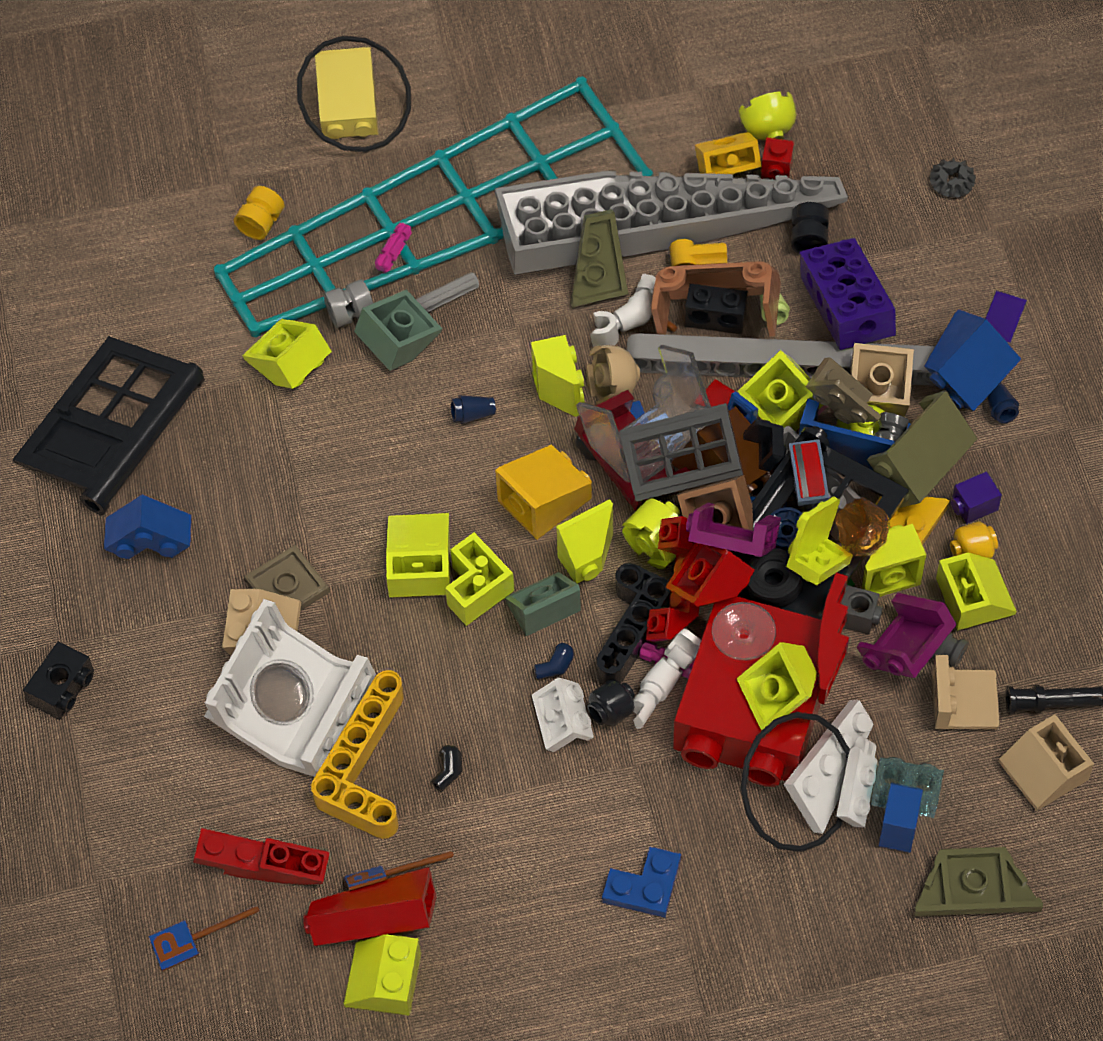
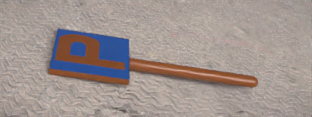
(378, 874)
(177, 944)

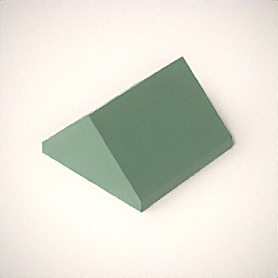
(544, 602)

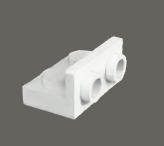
(562, 713)

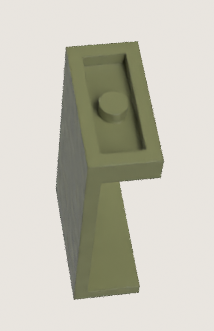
(926, 448)

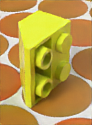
(556, 374)
(973, 590)

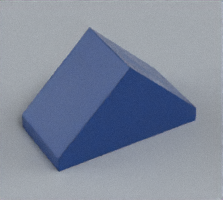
(900, 817)

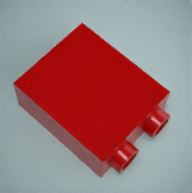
(716, 719)

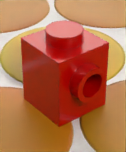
(777, 158)

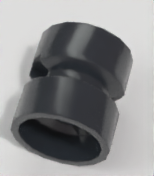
(810, 226)

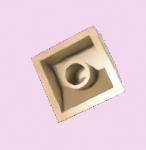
(884, 373)
(243, 605)

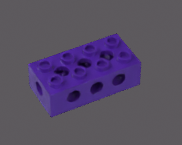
(847, 293)

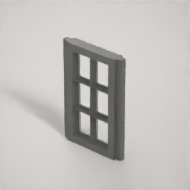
(674, 425)

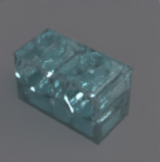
(908, 775)

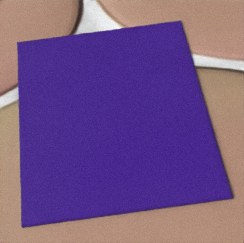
(1005, 314)

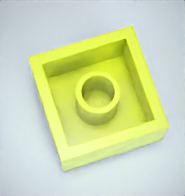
(779, 391)

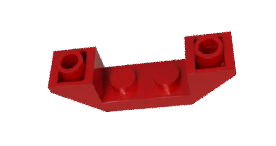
(668, 622)

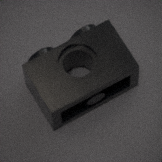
(60, 664)

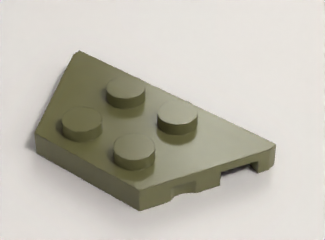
(976, 883)

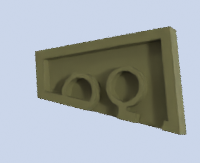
(599, 261)

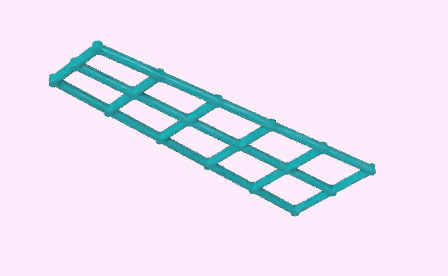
(464, 196)

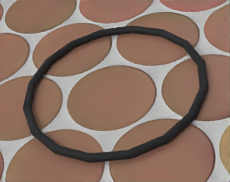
(316, 129)
(762, 734)

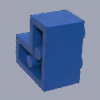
(147, 525)

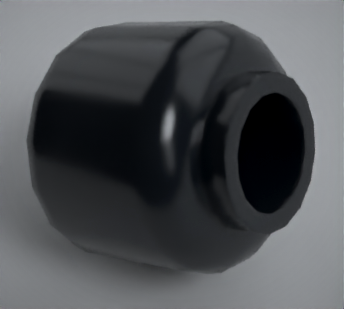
(611, 702)

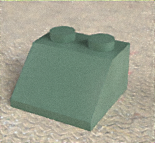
(396, 329)

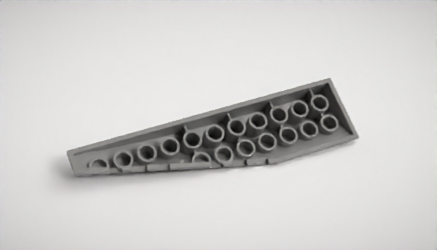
(546, 217)

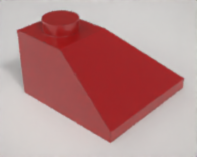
(709, 575)

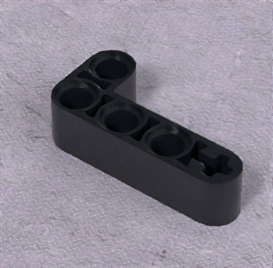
(628, 628)

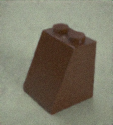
(747, 451)

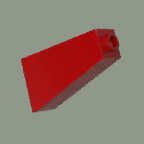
(374, 909)

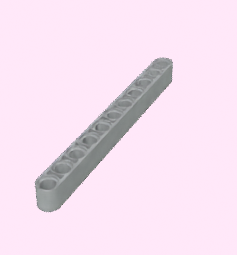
(748, 355)

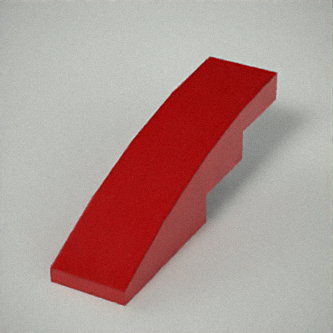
(831, 643)

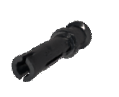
(1040, 698)

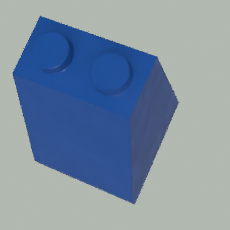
(970, 360)

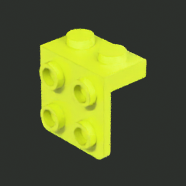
(811, 551)

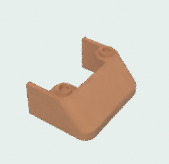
(754, 277)

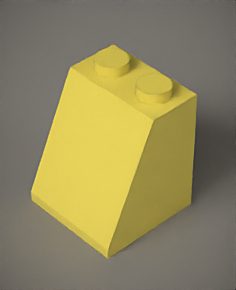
(346, 92)

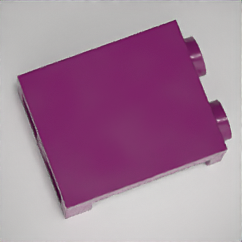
(752, 542)
(910, 637)

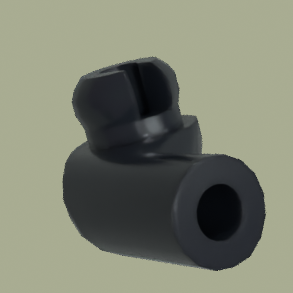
(452, 767)

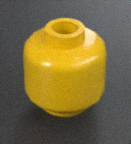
(975, 539)

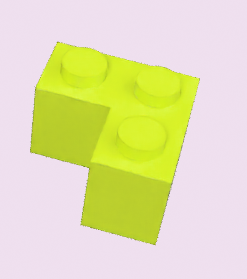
(482, 579)

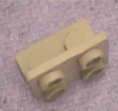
(964, 697)

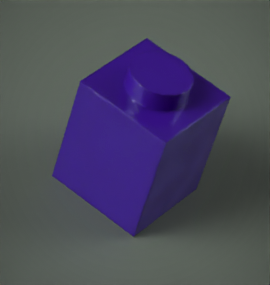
(976, 497)

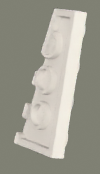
(820, 775)

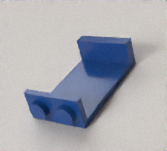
(847, 442)

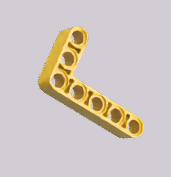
(356, 756)

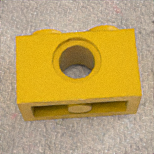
(728, 154)

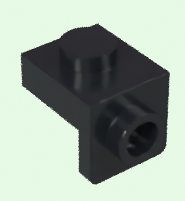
(770, 441)

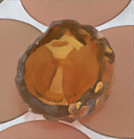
(862, 527)

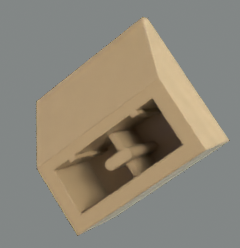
(1047, 763)

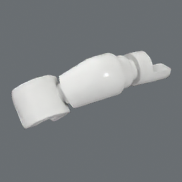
(629, 316)
(664, 675)

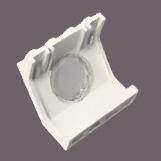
(286, 693)

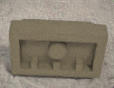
(842, 393)

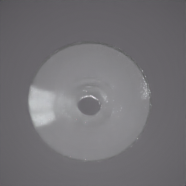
(743, 619)

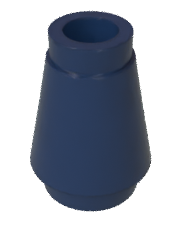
(1003, 404)
(471, 408)

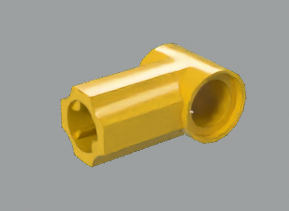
(685, 253)

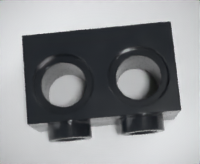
(716, 308)

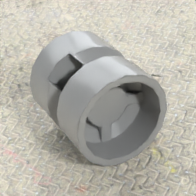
(348, 303)

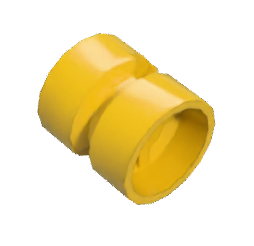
(259, 212)

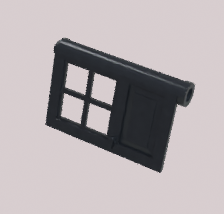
(97, 450)
(780, 488)

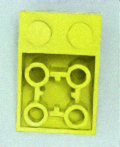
(418, 555)

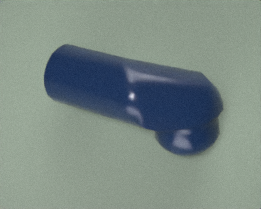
(558, 664)

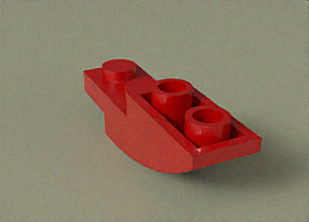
(261, 861)

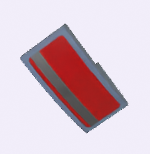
(808, 472)

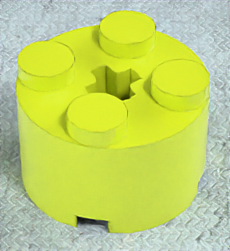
(643, 528)

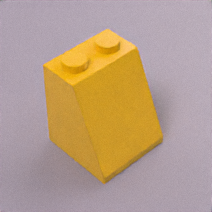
(542, 489)

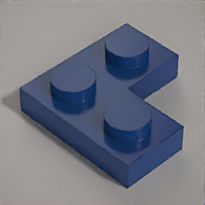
(647, 892)

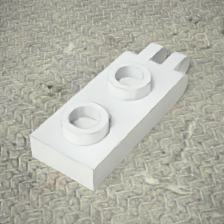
(858, 783)

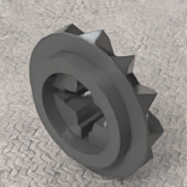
(957, 186)

